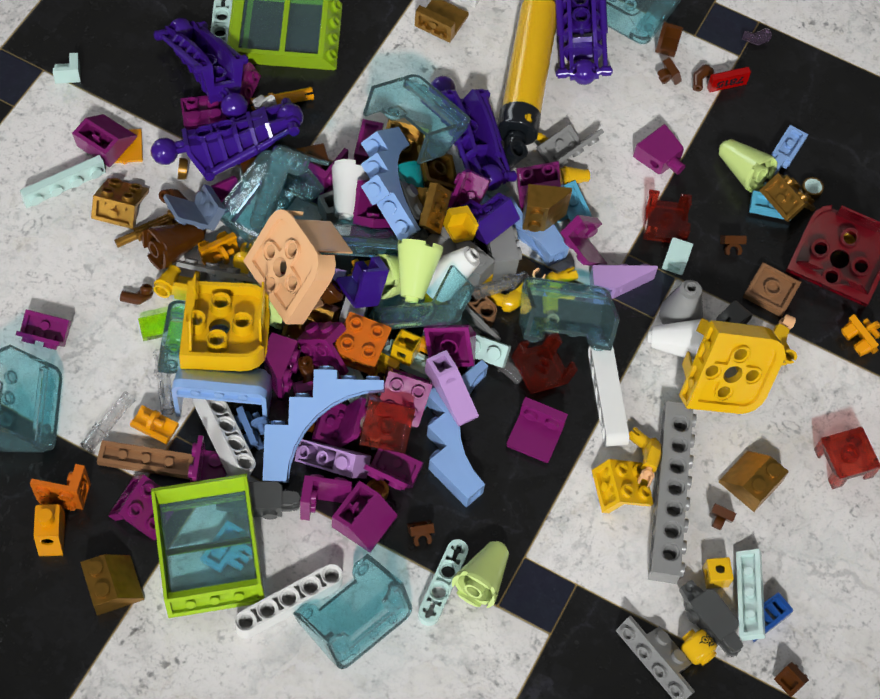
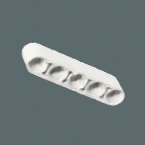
(608, 397)
(225, 436)
(282, 611)

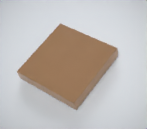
(772, 289)

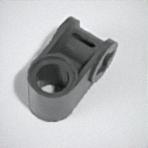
(735, 314)

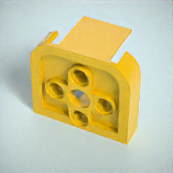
(235, 305)
(749, 348)

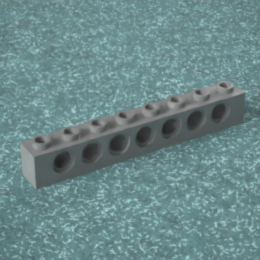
(661, 568)

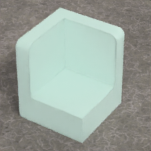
(68, 72)
(677, 256)

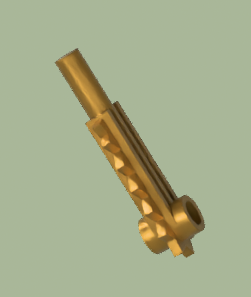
(137, 233)

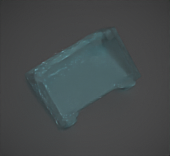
(358, 614)

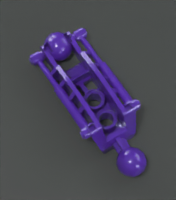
(582, 48)
(211, 61)
(231, 141)
(481, 142)

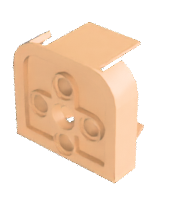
(295, 249)

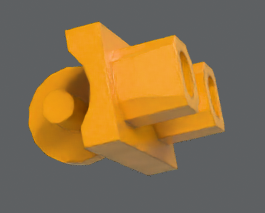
(220, 249)
(867, 342)
(154, 424)

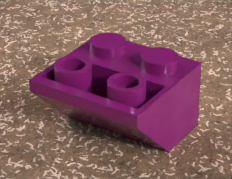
(199, 112)
(103, 137)
(542, 174)
(281, 362)
(364, 517)

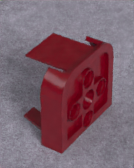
(828, 229)

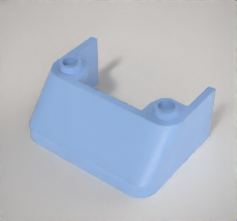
(226, 386)

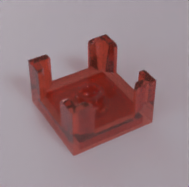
(666, 219)
(542, 366)
(386, 424)
(848, 456)

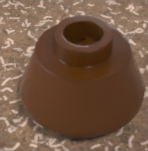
(332, 293)

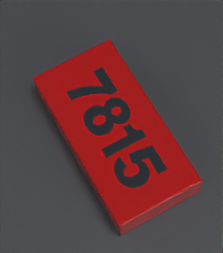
(728, 79)

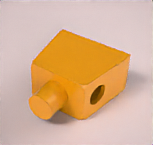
(49, 524)

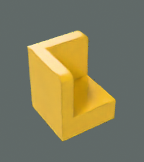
(460, 224)
(180, 286)

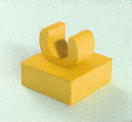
(386, 361)

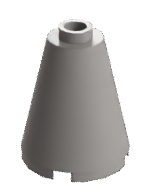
(683, 303)

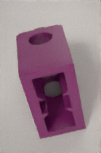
(660, 151)

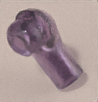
(757, 38)

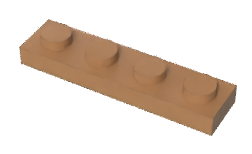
(144, 459)

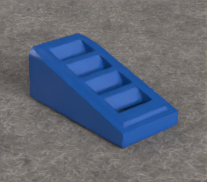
(772, 604)

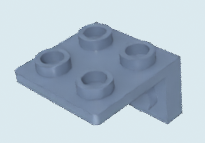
(202, 213)

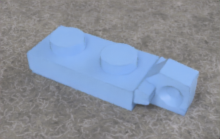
(788, 147)

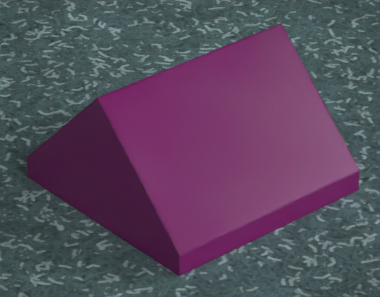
(456, 339)

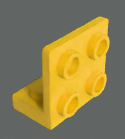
(618, 485)

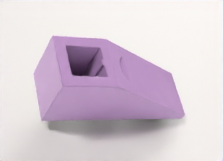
(622, 277)
(451, 387)
(332, 458)

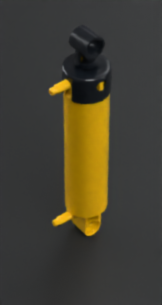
(527, 79)

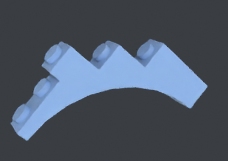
(384, 182)
(547, 243)
(328, 391)
(449, 461)

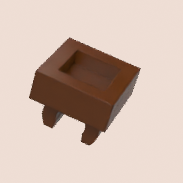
(669, 72)
(733, 241)
(722, 515)
(419, 529)
(791, 679)

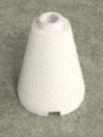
(344, 179)
(464, 259)
(676, 338)

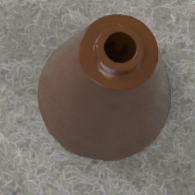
(170, 242)

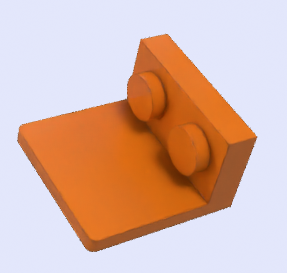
(362, 343)
(68, 496)

